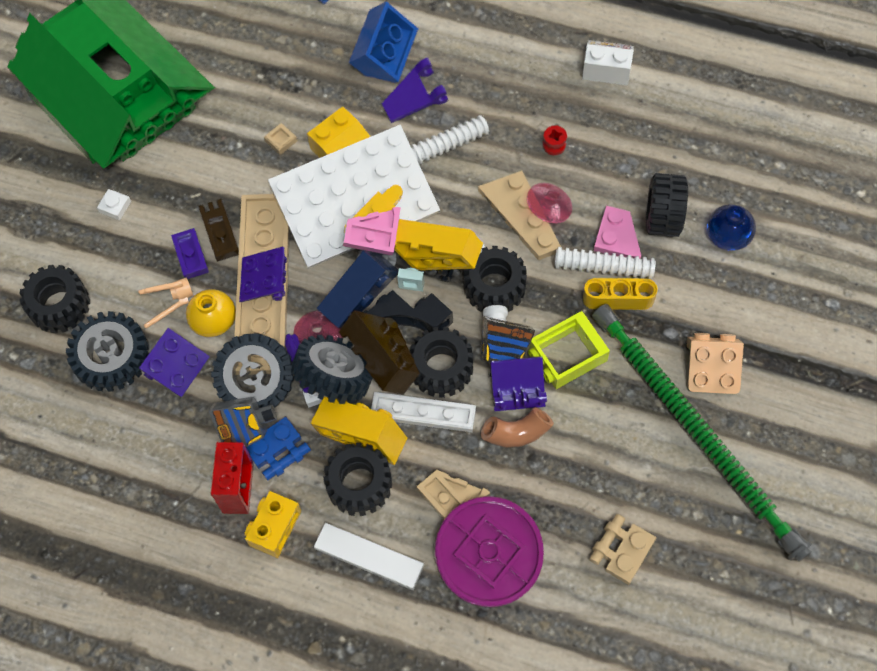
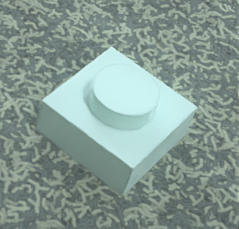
(411, 279)

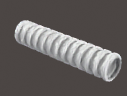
(450, 139)
(605, 263)

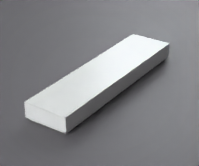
(426, 411)
(369, 556)

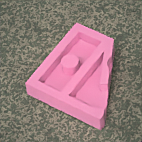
(373, 232)

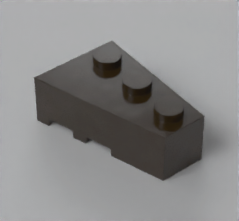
(383, 350)

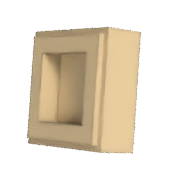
(280, 139)

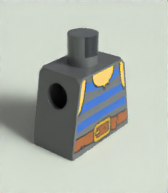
(241, 420)

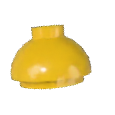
(211, 320)

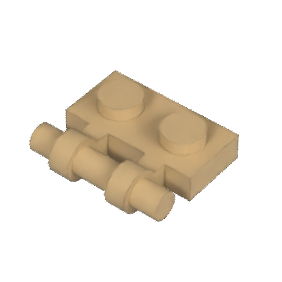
(629, 555)

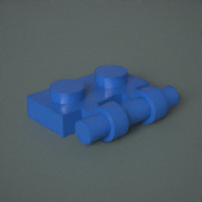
(277, 440)

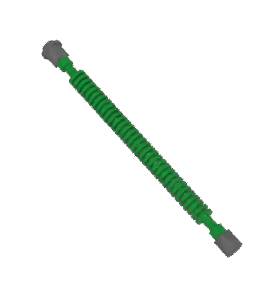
(789, 538)

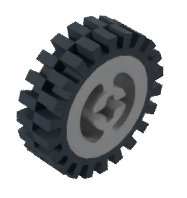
(99, 337)
(240, 350)
(331, 369)

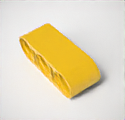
(628, 286)

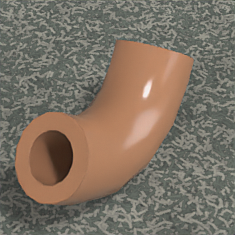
(517, 432)

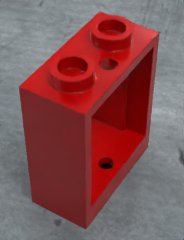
(231, 470)

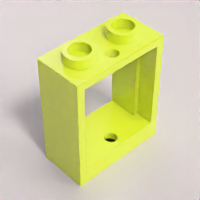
(588, 335)

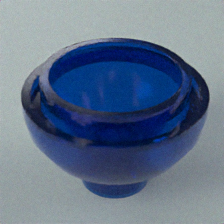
(730, 233)

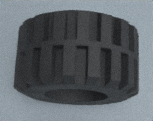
(666, 204)
(496, 262)
(43, 286)
(442, 343)
(352, 459)

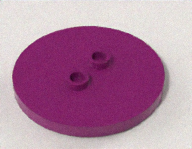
(489, 552)

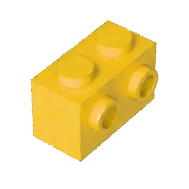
(272, 524)

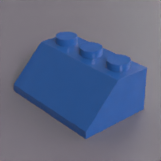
(383, 44)

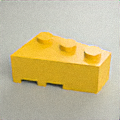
(437, 246)
(360, 424)

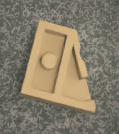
(447, 493)

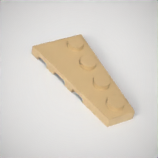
(509, 198)

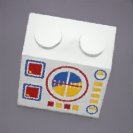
(608, 62)

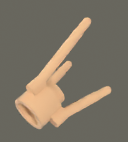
(179, 290)

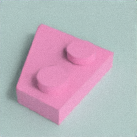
(617, 234)

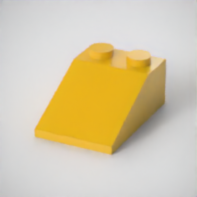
(336, 133)

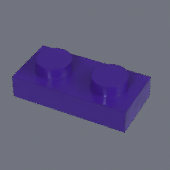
(190, 253)

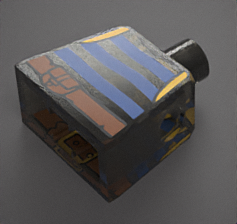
(504, 340)

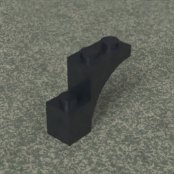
(427, 312)

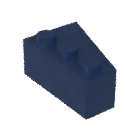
(357, 287)

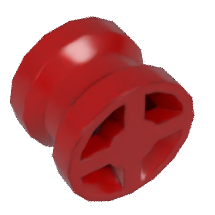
(551, 145)

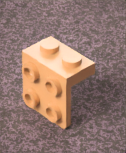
(715, 363)

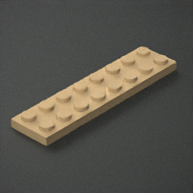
(261, 230)

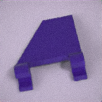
(411, 94)

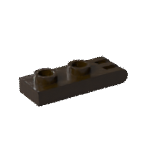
(219, 231)

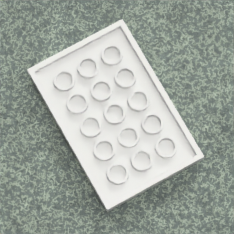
(335, 187)

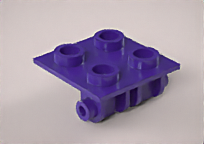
(263, 275)
(174, 362)
(518, 383)

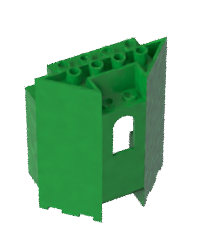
(94, 111)

